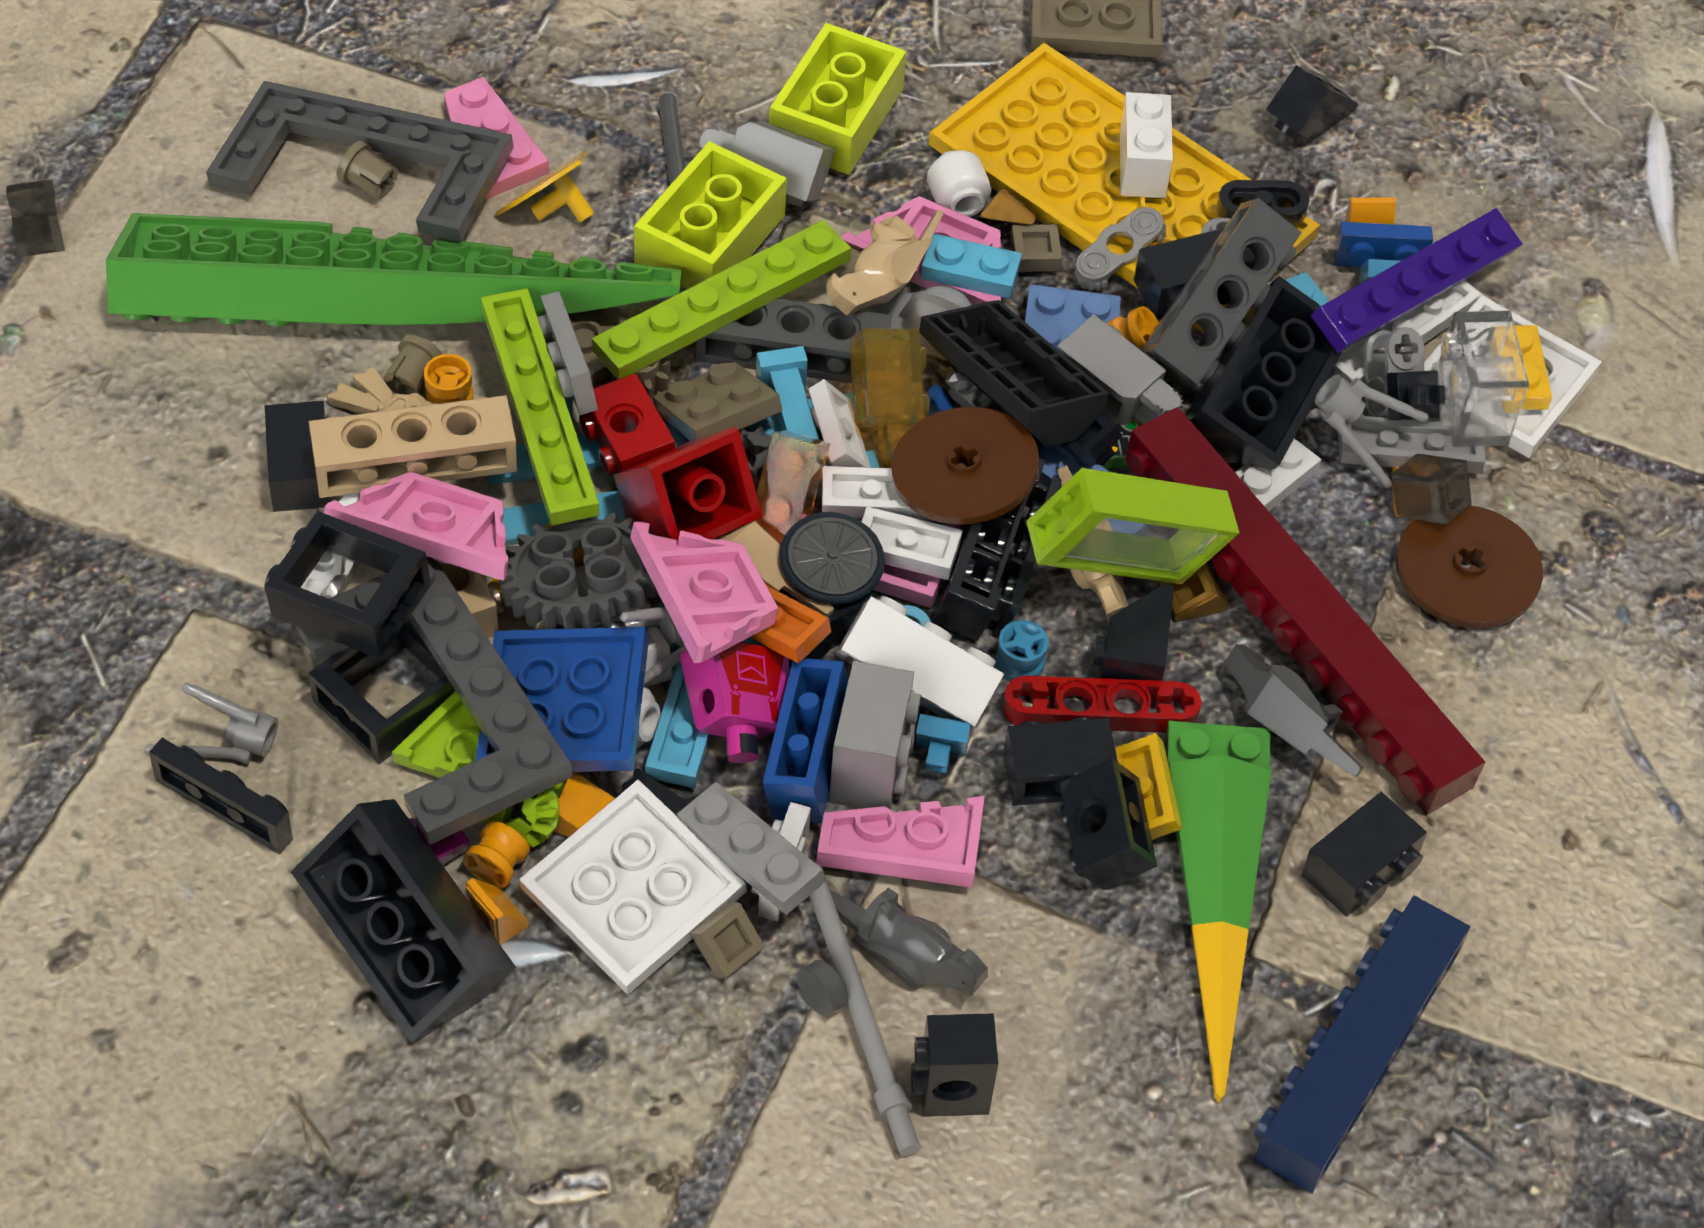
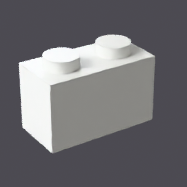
(1145, 145)

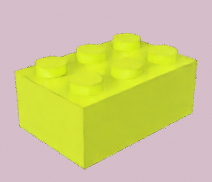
(841, 93)
(710, 216)

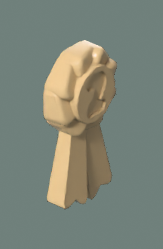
(372, 395)

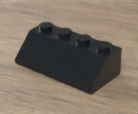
(1265, 380)
(402, 918)

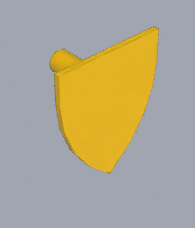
(565, 193)

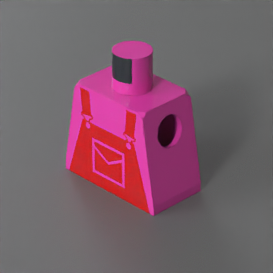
(737, 695)

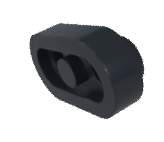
(1284, 197)

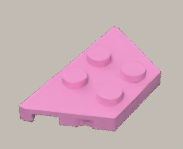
(952, 224)
(436, 518)
(706, 588)

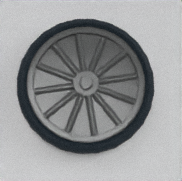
(831, 558)

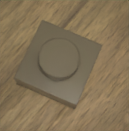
(1038, 247)
(727, 939)

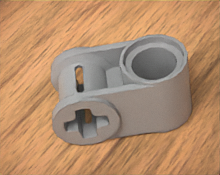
(1392, 360)

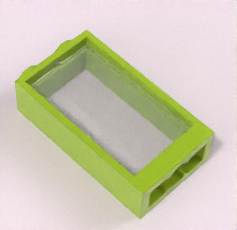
(1132, 526)

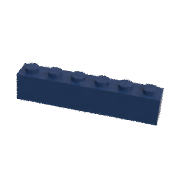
(1360, 1044)

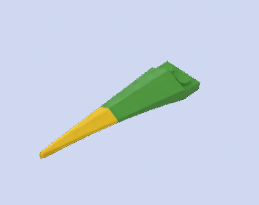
(1222, 801)

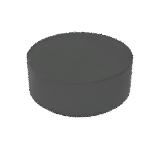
(822, 988)

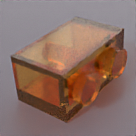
(789, 480)

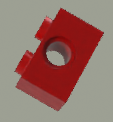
(625, 425)

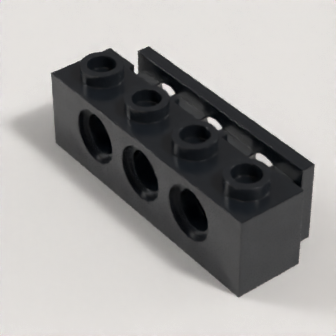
(983, 560)

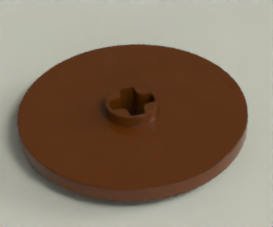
(938, 487)
(1476, 597)

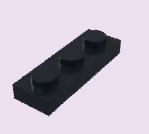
(221, 794)

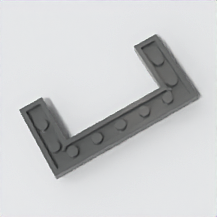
(468, 152)
(525, 750)

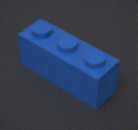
(805, 738)

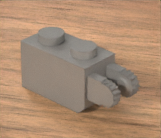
(781, 151)
(1122, 370)

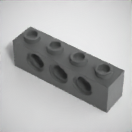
(1272, 242)
(788, 324)

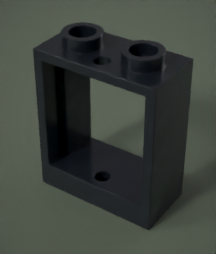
(386, 611)
(335, 696)

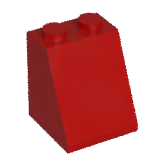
(692, 488)

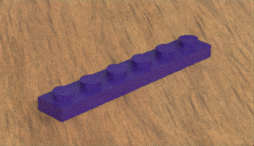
(1416, 280)

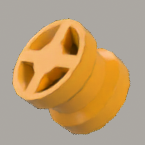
(1136, 326)
(496, 854)

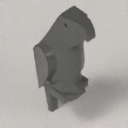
(1288, 707)
(911, 945)

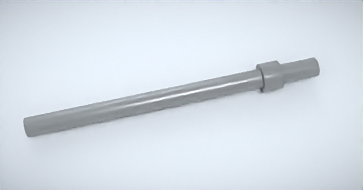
(890, 1095)

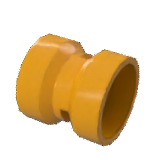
(448, 379)

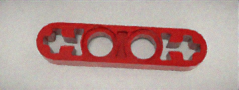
(1101, 695)

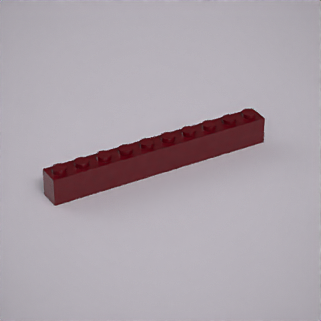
(1316, 624)

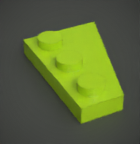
(445, 742)

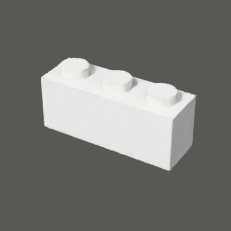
(947, 677)

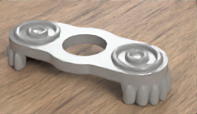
(1099, 263)

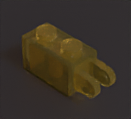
(888, 385)

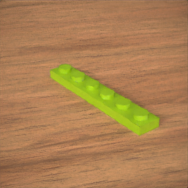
(720, 299)
(540, 407)

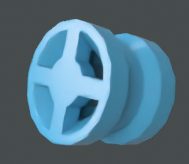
(1029, 641)

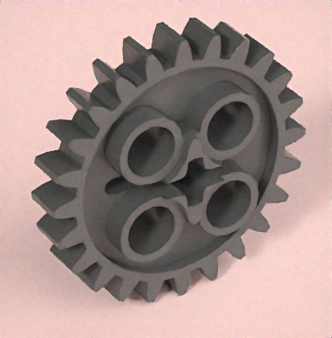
(545, 581)

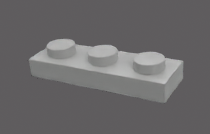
(566, 354)
(1397, 441)
(752, 848)

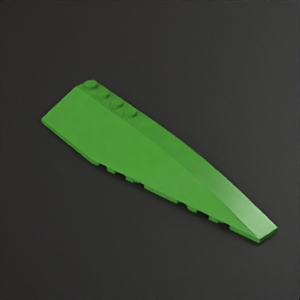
(318, 276)

